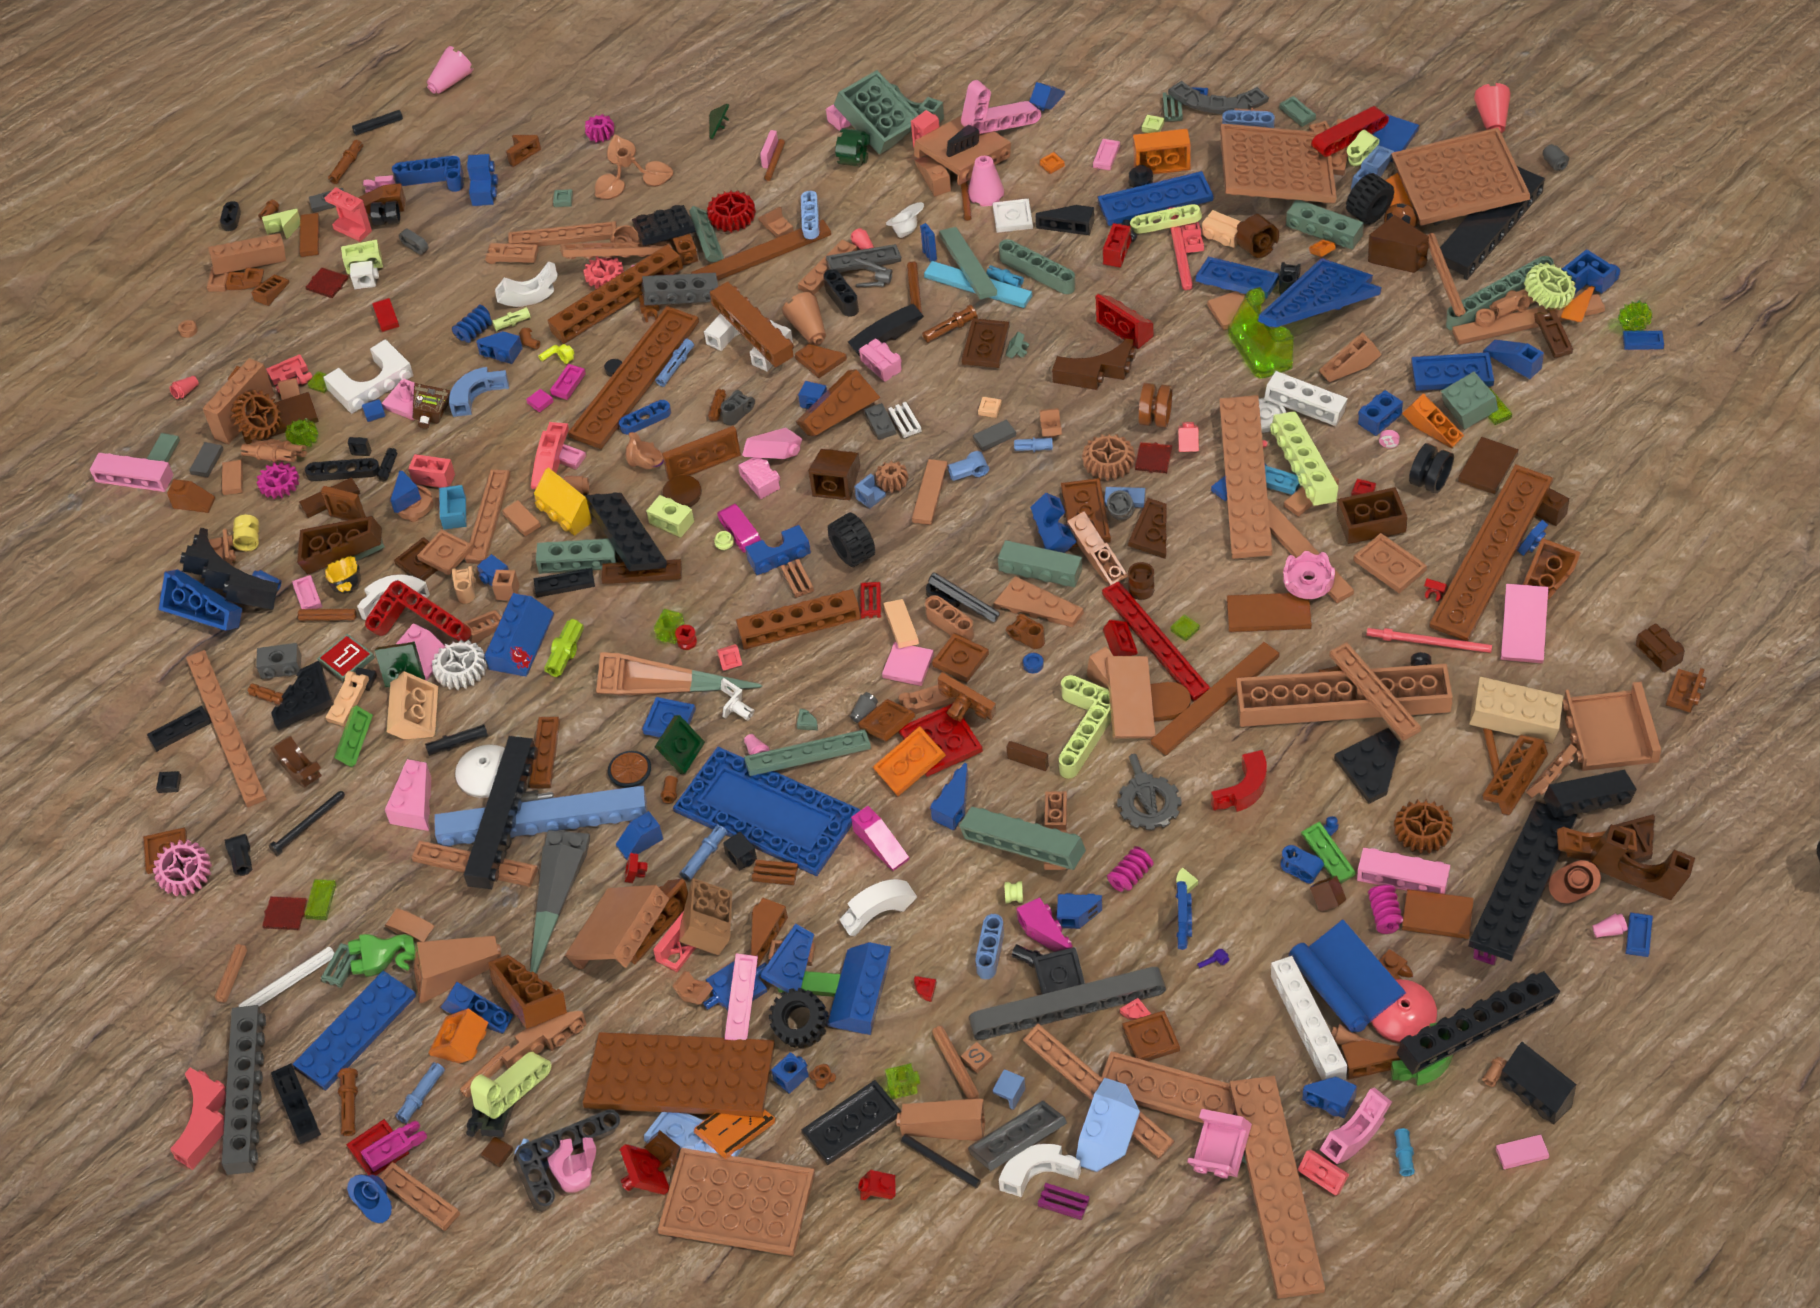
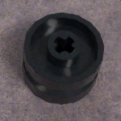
(1431, 468)

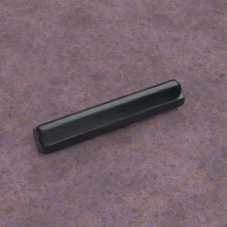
(377, 122)

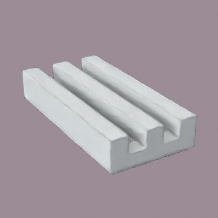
(899, 409)

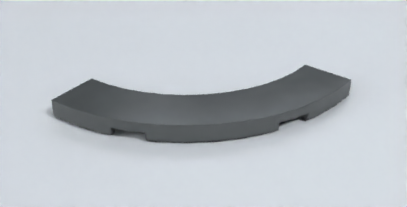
(1217, 104)

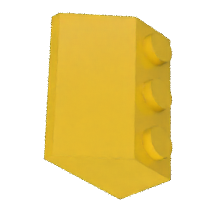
(562, 502)

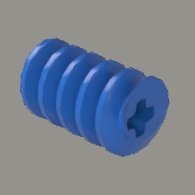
(472, 324)

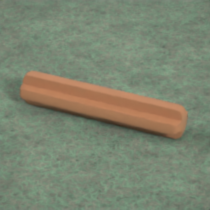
(230, 973)
(487, 1070)

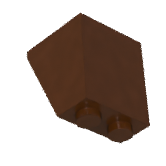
(1398, 246)
(834, 474)

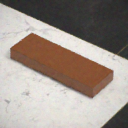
(309, 234)

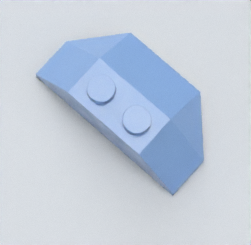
(1107, 1126)

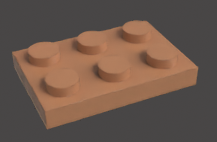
(1390, 563)

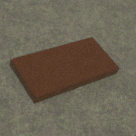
(292, 409)

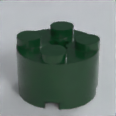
(852, 147)

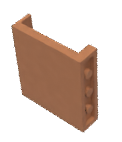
(962, 164)
(1612, 729)
(618, 925)

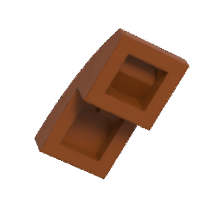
(249, 279)

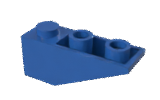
(1517, 356)
(951, 804)
(463, 998)

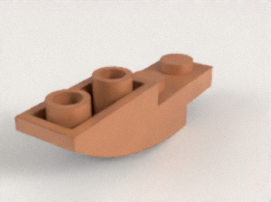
(1095, 549)
(1055, 817)
(549, 1033)

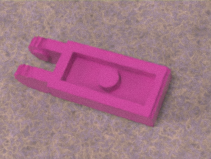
(393, 1145)

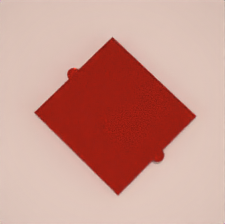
(326, 282)
(1153, 457)
(284, 913)

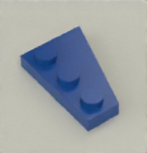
(790, 961)

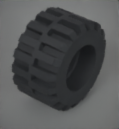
(1370, 198)
(851, 539)
(789, 1003)

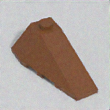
(1551, 566)

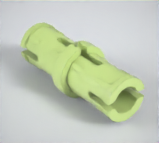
(511, 319)

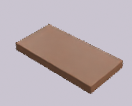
(1130, 697)

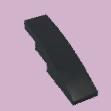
(889, 326)
(295, 1103)

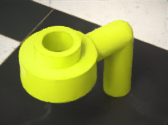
(564, 352)

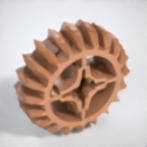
(1120, 457)

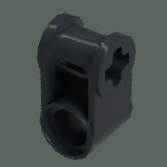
(1288, 275)

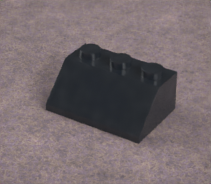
(1538, 1083)

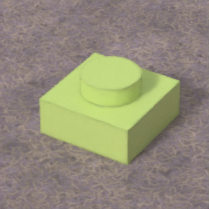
(1152, 124)

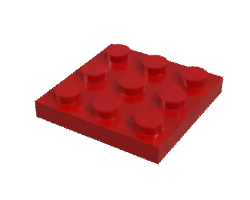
(949, 734)

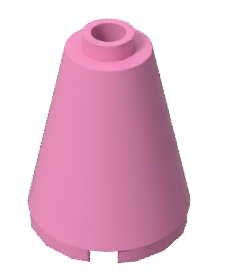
(449, 70)
(985, 182)

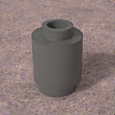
(1555, 157)

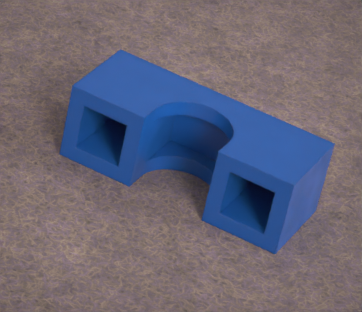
(1046, 514)
(765, 558)

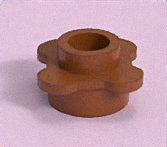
(819, 1070)

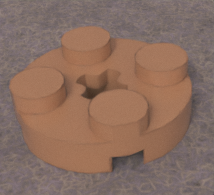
(420, 508)

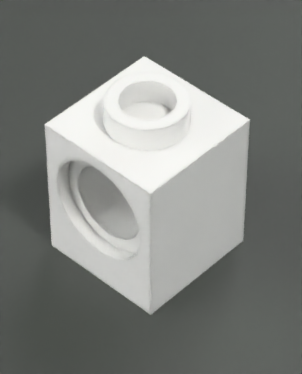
(363, 274)

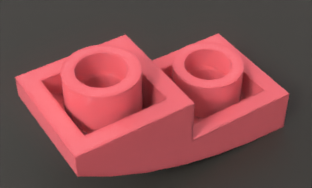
(1192, 237)

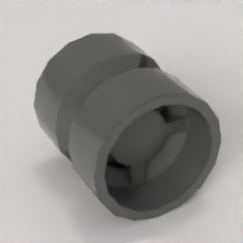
(1120, 505)

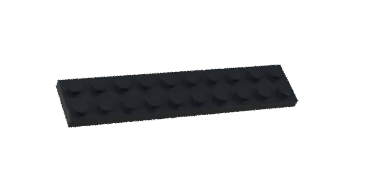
(1520, 884)

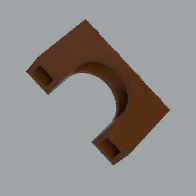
(1659, 879)

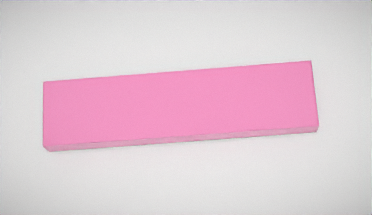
(741, 997)

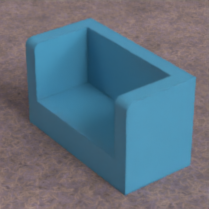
(452, 507)

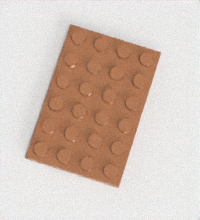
(737, 1201)

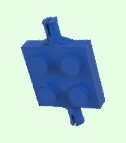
(1184, 915)
(722, 982)

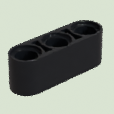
(841, 293)

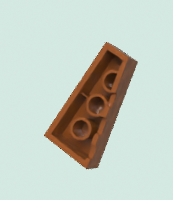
(837, 403)
(525, 993)

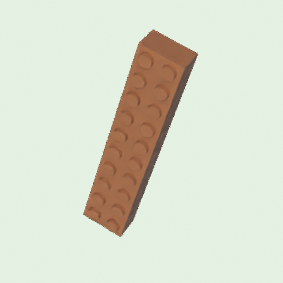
(1335, 697)

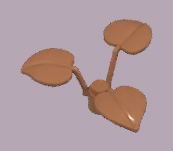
(622, 153)

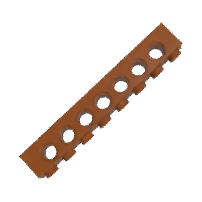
(612, 295)

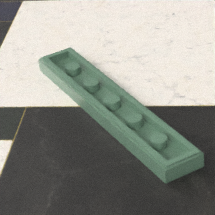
(968, 263)
(807, 752)

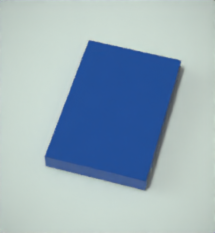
(1396, 134)

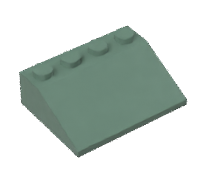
(876, 109)

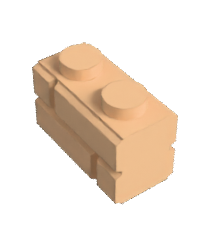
(1220, 228)

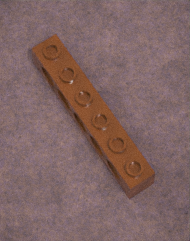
(798, 619)

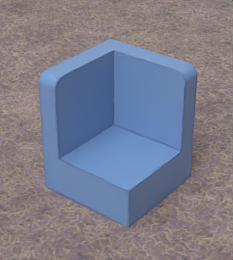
(868, 492)
(1010, 1087)

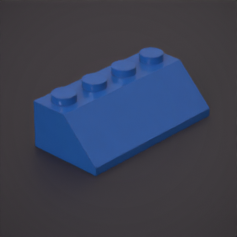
(860, 988)

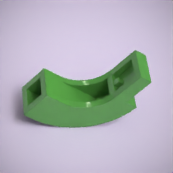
(1401, 1072)

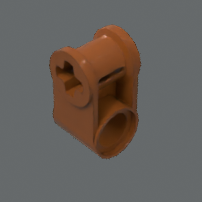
(1027, 632)

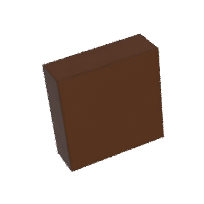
(497, 1152)

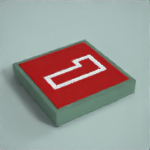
(345, 656)

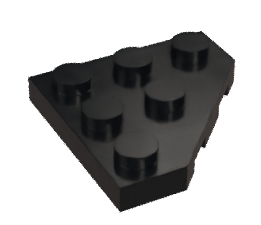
(304, 697)
(1371, 763)

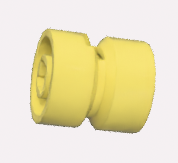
(245, 533)

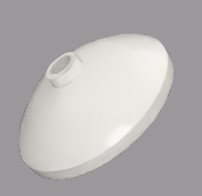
(478, 778)

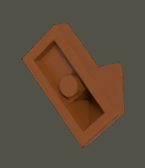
(523, 148)

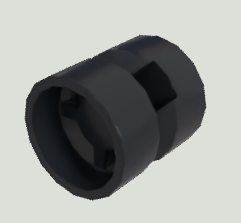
(391, 210)

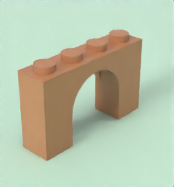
(218, 410)

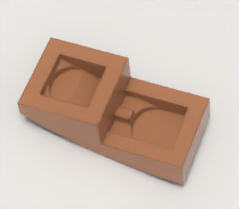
(409, 924)

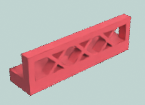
(668, 946)

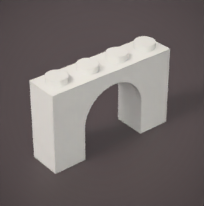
(722, 332)
(355, 394)

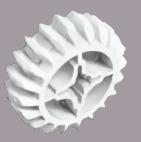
(459, 664)

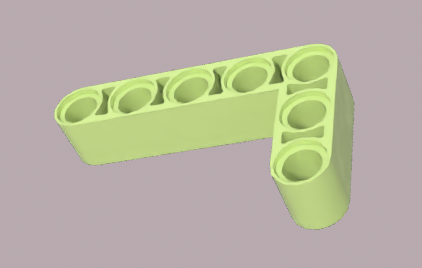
(1097, 702)

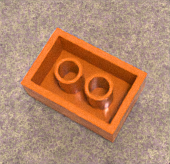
(1163, 151)

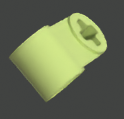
(1361, 147)

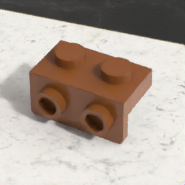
(1685, 690)

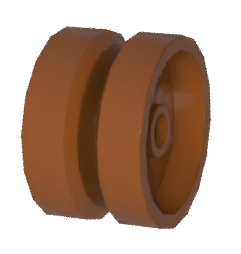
(1155, 404)

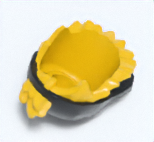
(343, 575)

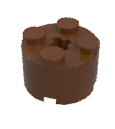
(1257, 236)

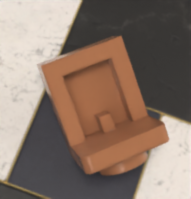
(1050, 423)
(691, 989)

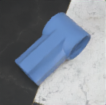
(973, 465)

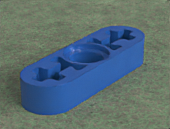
(647, 410)

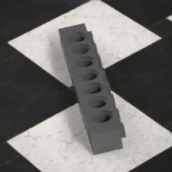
(244, 1159)

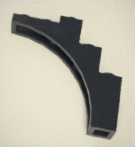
(219, 574)

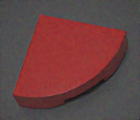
(925, 987)

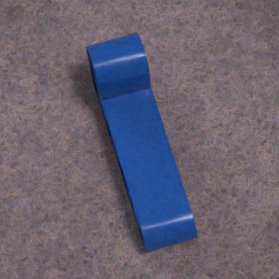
(429, 171)

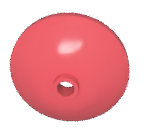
(1402, 1021)

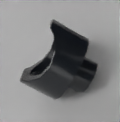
(1140, 176)

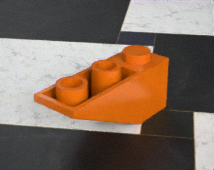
(1430, 420)

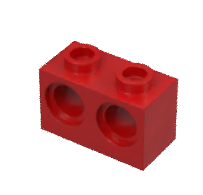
(1117, 245)

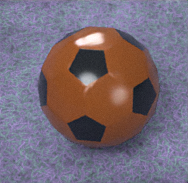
(1402, 211)

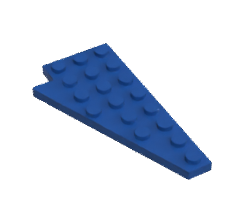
(1319, 290)

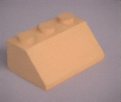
(412, 707)

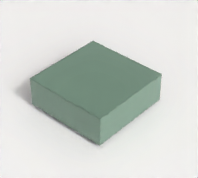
(563, 198)

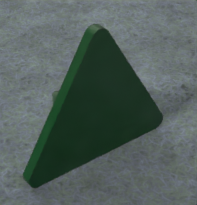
(716, 118)

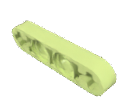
(1166, 221)

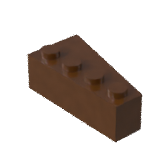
(335, 541)

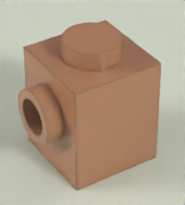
(505, 584)

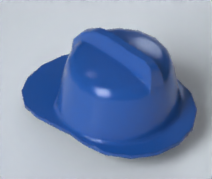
(370, 1195)

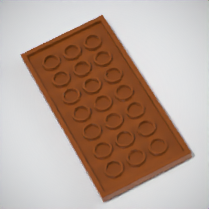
(679, 1074)

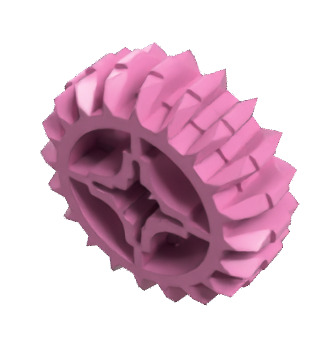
(199, 862)

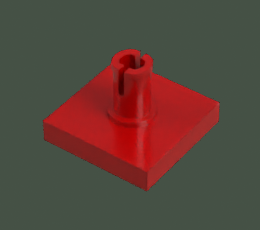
(642, 1171)

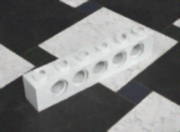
(1308, 1019)

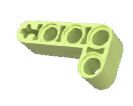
(498, 1095)

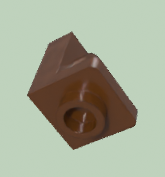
(663, 1149)

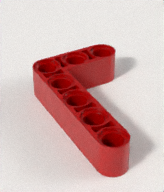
(421, 607)

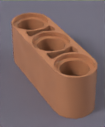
(948, 617)

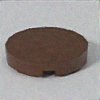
(683, 490)

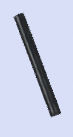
(941, 1161)

